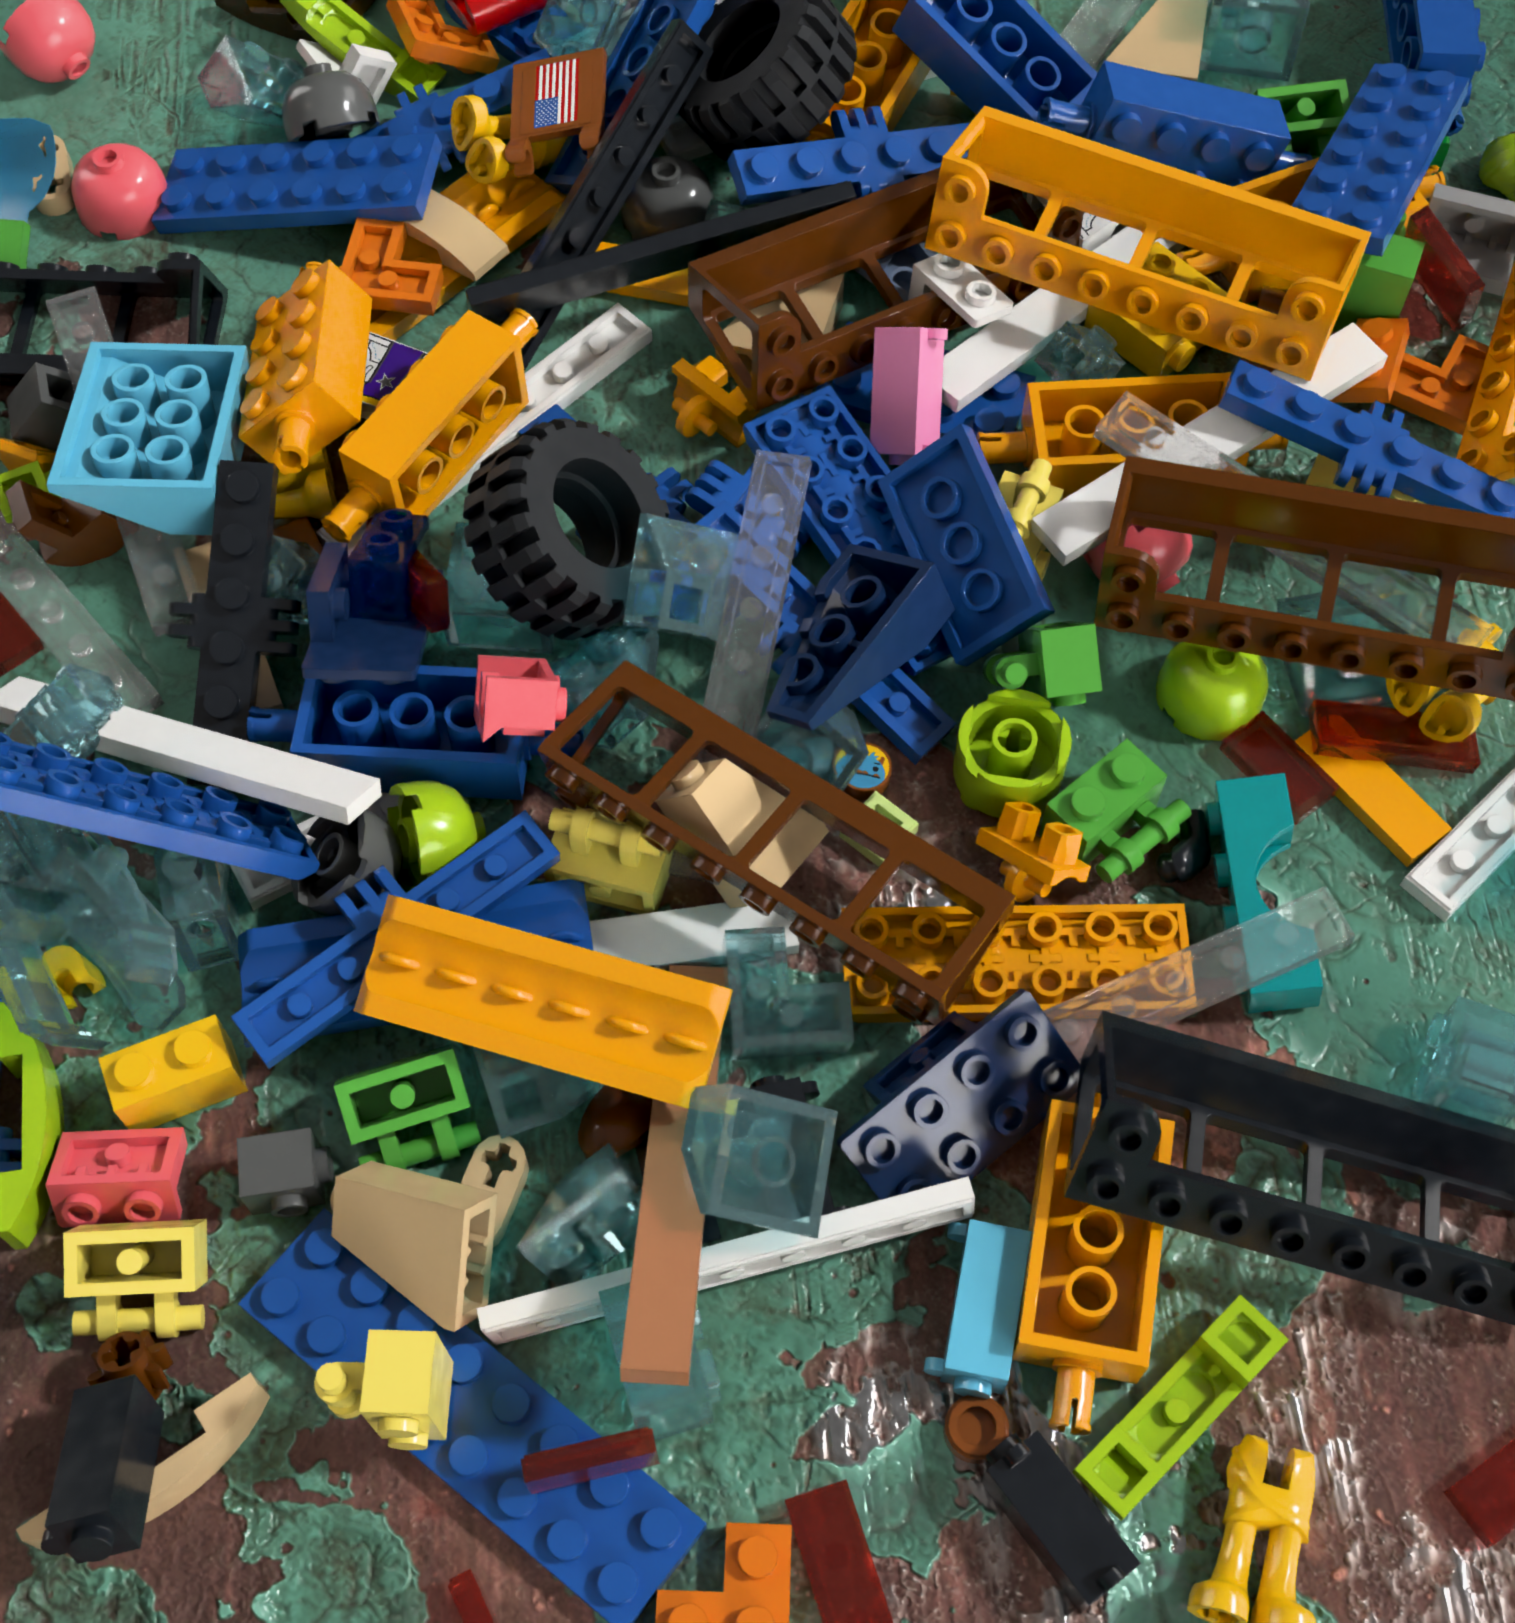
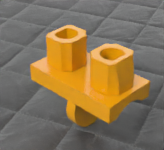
(706, 405)
(1030, 861)

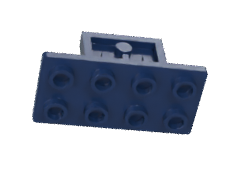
(355, 647)
(960, 1098)

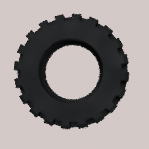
(770, 73)
(521, 540)

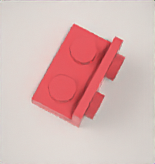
(117, 1176)

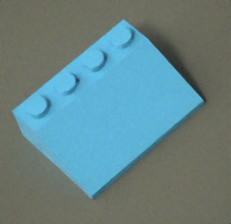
(152, 432)

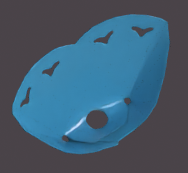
(20, 162)

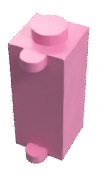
(906, 390)

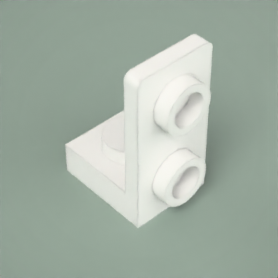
(368, 64)
(961, 288)

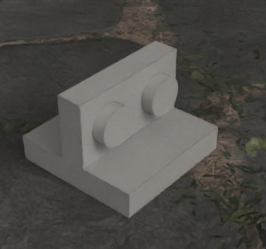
(1481, 229)

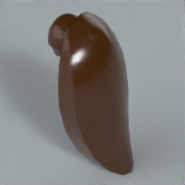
(616, 1119)

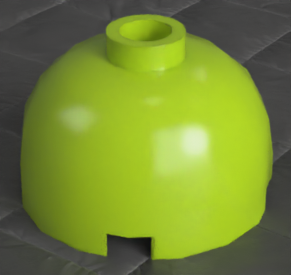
(1211, 689)
(432, 827)

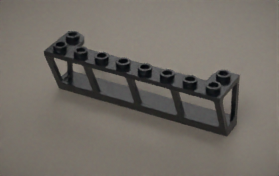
(174, 277)
(1301, 1109)

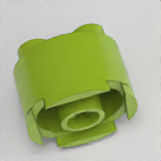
(1010, 752)

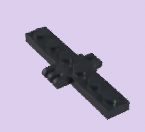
(234, 618)

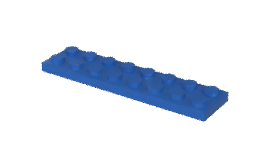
(599, 1537)

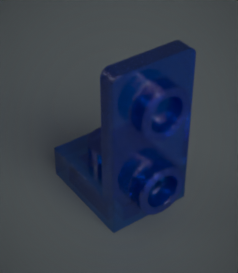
(381, 568)

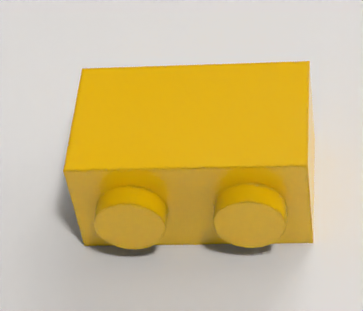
(173, 1074)

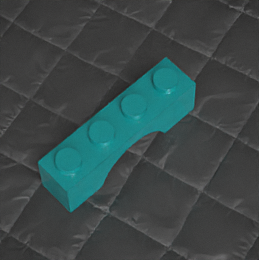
(1253, 827)

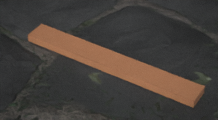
(666, 1245)

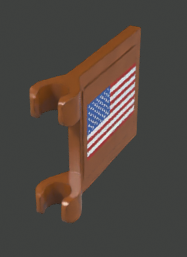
(556, 101)

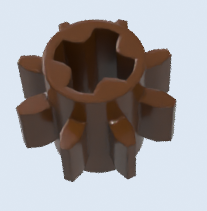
(133, 1354)

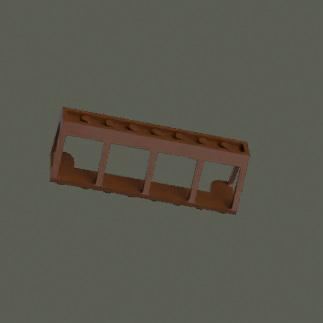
(822, 248)
(1312, 522)
(581, 787)

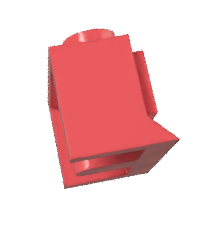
(517, 696)

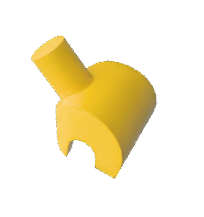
(72, 969)

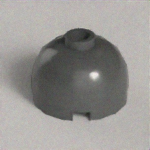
(327, 105)
(666, 197)
(345, 858)

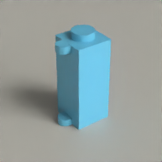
(983, 1308)

